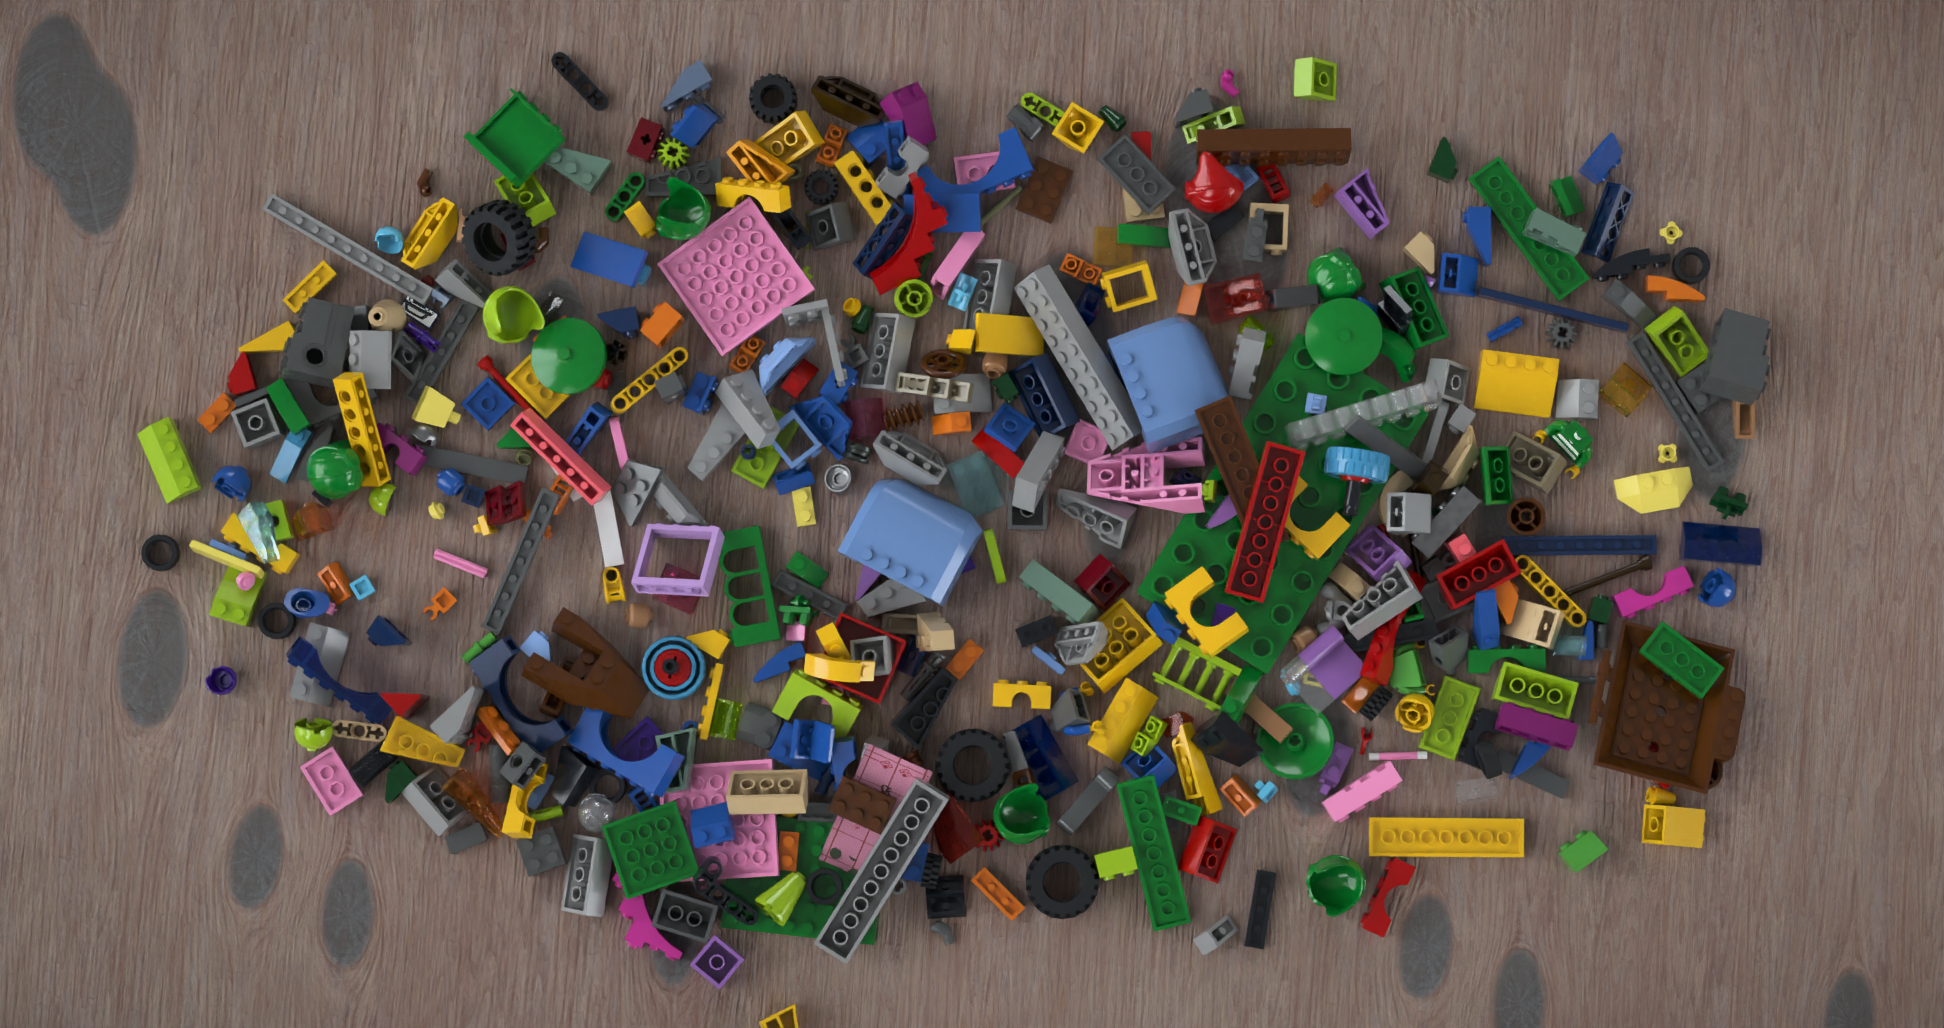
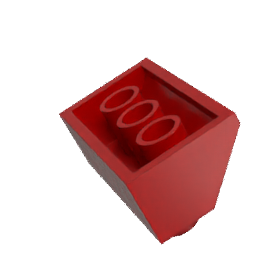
(1477, 573)

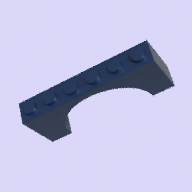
(492, 671)

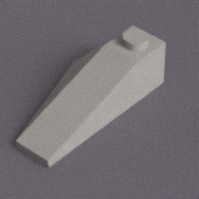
(1104, 516)

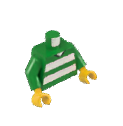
(1571, 440)

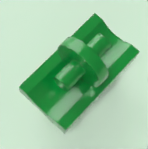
(806, 613)

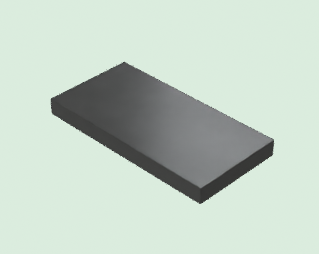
(1136, 174)

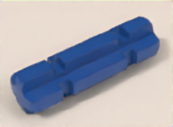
(1504, 329)

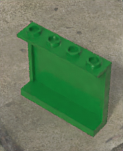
(517, 139)

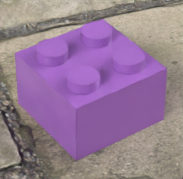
(717, 961)

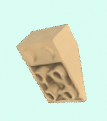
(1534, 624)

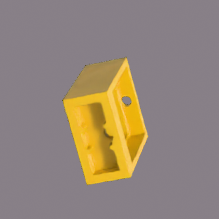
(1141, 266)

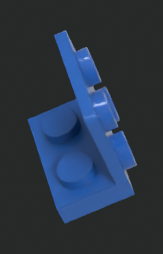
(700, 393)

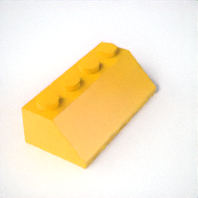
(1123, 720)

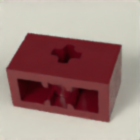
(644, 130)

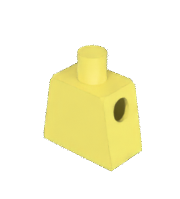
(435, 409)

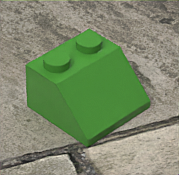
(1582, 850)

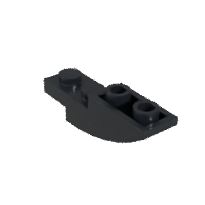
(1623, 265)

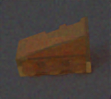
(311, 521)

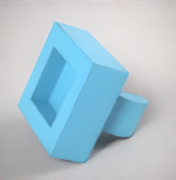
(1266, 791)

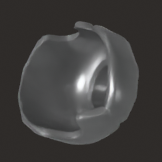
(425, 432)

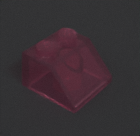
(681, 602)

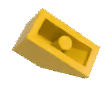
(711, 642)

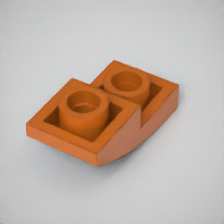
(831, 148)
(1080, 269)
(747, 354)

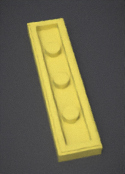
(226, 559)

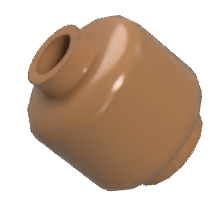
(994, 365)
(638, 615)
(1303, 637)

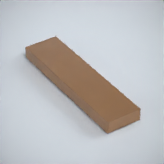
(1265, 717)

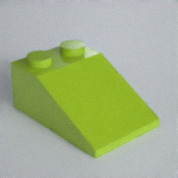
(528, 196)
(1677, 340)
(233, 603)

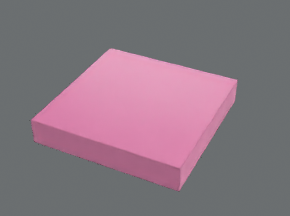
(1086, 442)

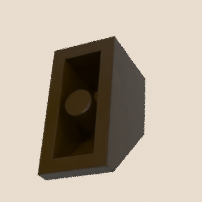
(1430, 479)

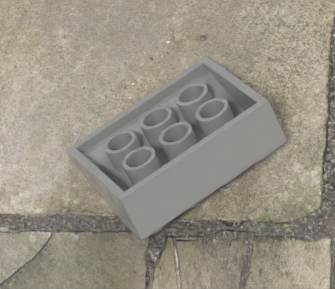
(459, 717)

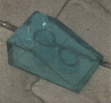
(975, 484)

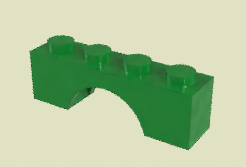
(1481, 660)

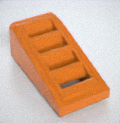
(564, 497)

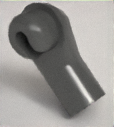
(943, 929)

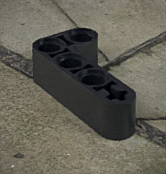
(728, 895)

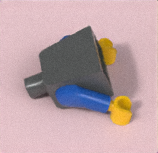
(1071, 712)

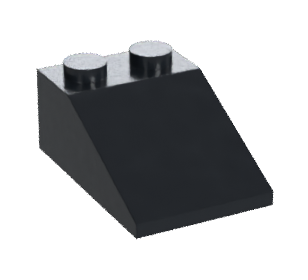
(1226, 740)

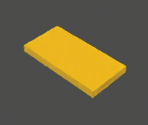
(1008, 335)

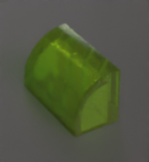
(725, 719)

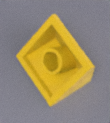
(1077, 128)

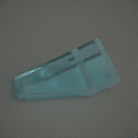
(260, 530)
(1570, 646)

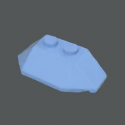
(782, 360)

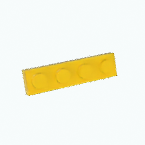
(711, 693)

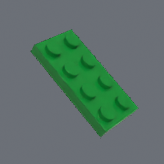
(1681, 660)

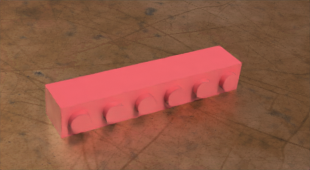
(561, 456)

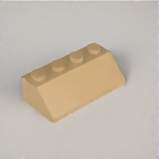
(767, 792)

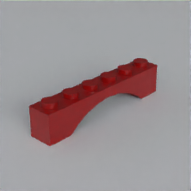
(1379, 659)

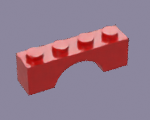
(1396, 874)

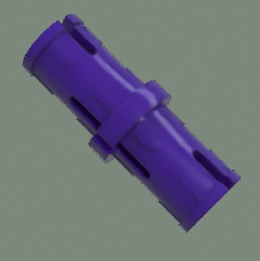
(422, 337)

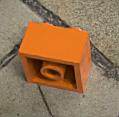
(661, 325)

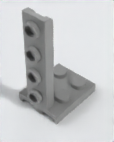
(812, 313)

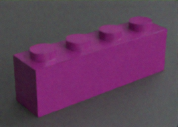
(1536, 726)

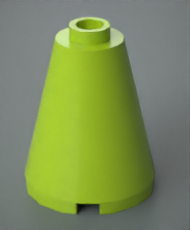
(782, 897)

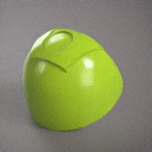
(380, 497)

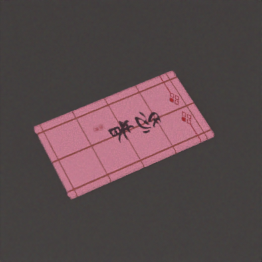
(851, 843)

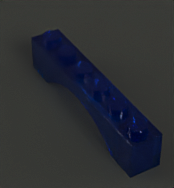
(370, 703)

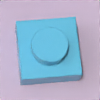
(362, 587)

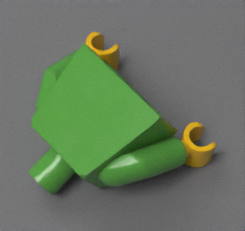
(1407, 670)

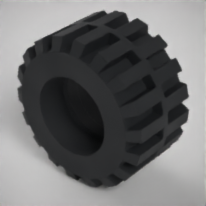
(765, 84)

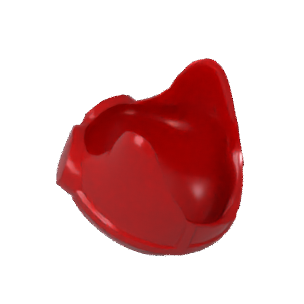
(1213, 186)

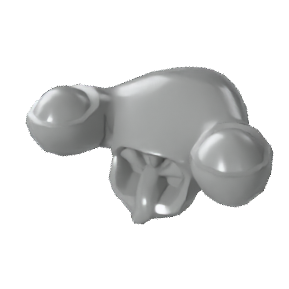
(1334, 608)

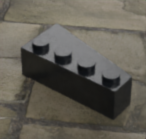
(923, 709)

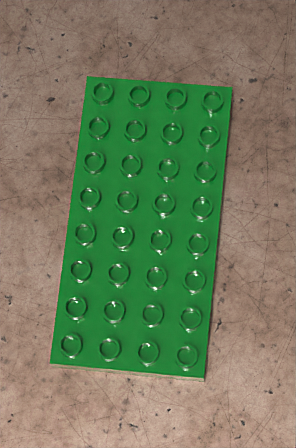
(1294, 575)

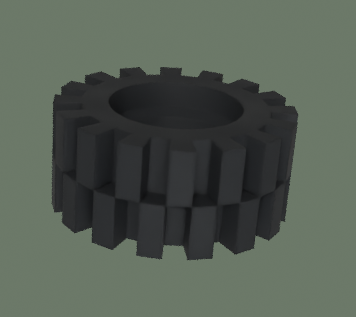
(821, 198)
(1375, 703)
(931, 870)

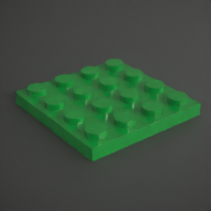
(650, 849)

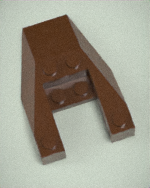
(599, 676)

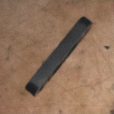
(581, 80)

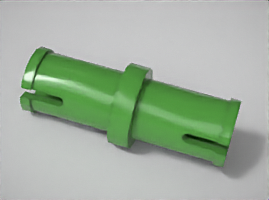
(479, 647)

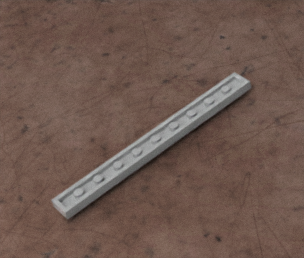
(348, 249)

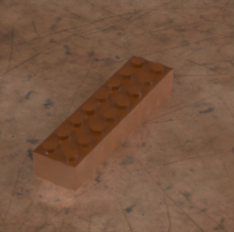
(1275, 146)

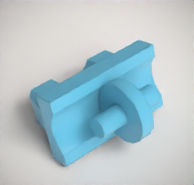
(962, 291)

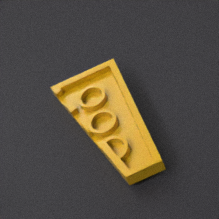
(417, 743)

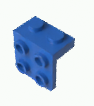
(812, 740)

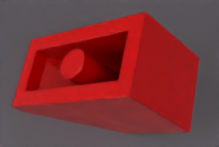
(242, 377)
(799, 379)

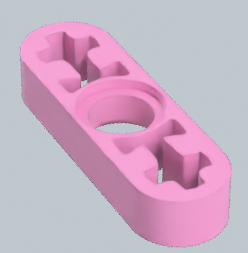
(619, 441)

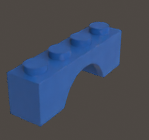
(843, 753)

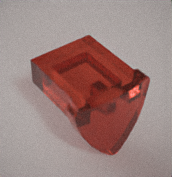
(1174, 723)

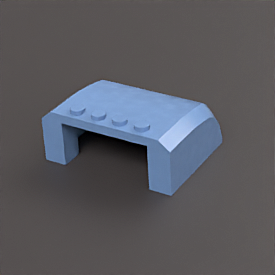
(1167, 378)
(912, 538)

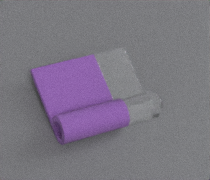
(1323, 670)

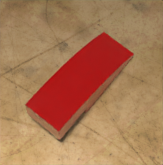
(998, 453)

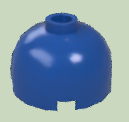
(233, 482)
(1717, 588)

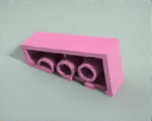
(1361, 791)

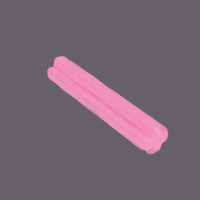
(460, 563)

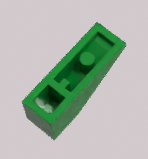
(1241, 693)

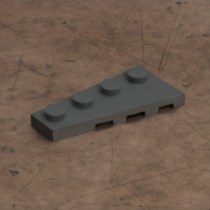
(701, 176)

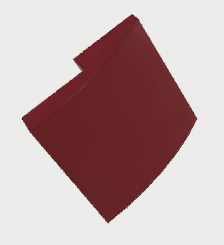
(505, 503)

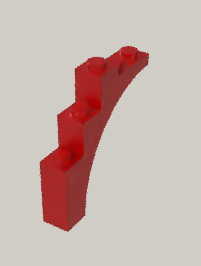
(919, 240)

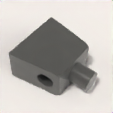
(1449, 648)

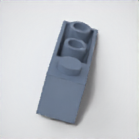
(689, 82)

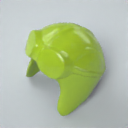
(511, 315)

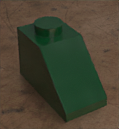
(1443, 163)
(398, 779)

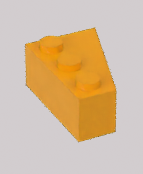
(758, 163)

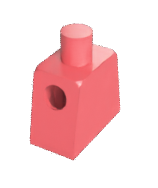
(1459, 547)

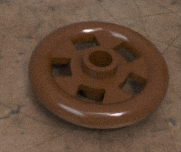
(943, 364)

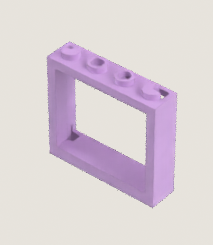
(674, 586)

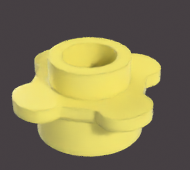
(1671, 227)
(1668, 448)

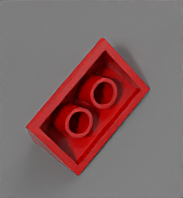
(405, 704)

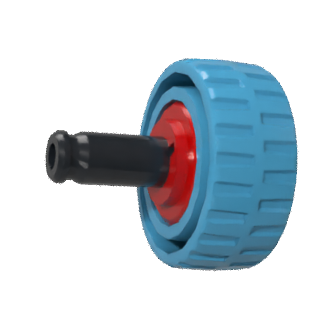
(1356, 468)
(673, 668)

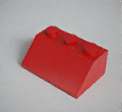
(1207, 849)

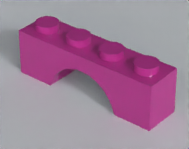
(1674, 582)

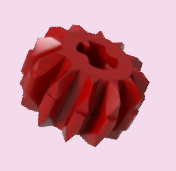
(992, 831)

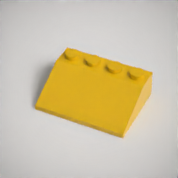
(1516, 383)
(1126, 647)

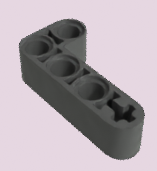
(1087, 800)

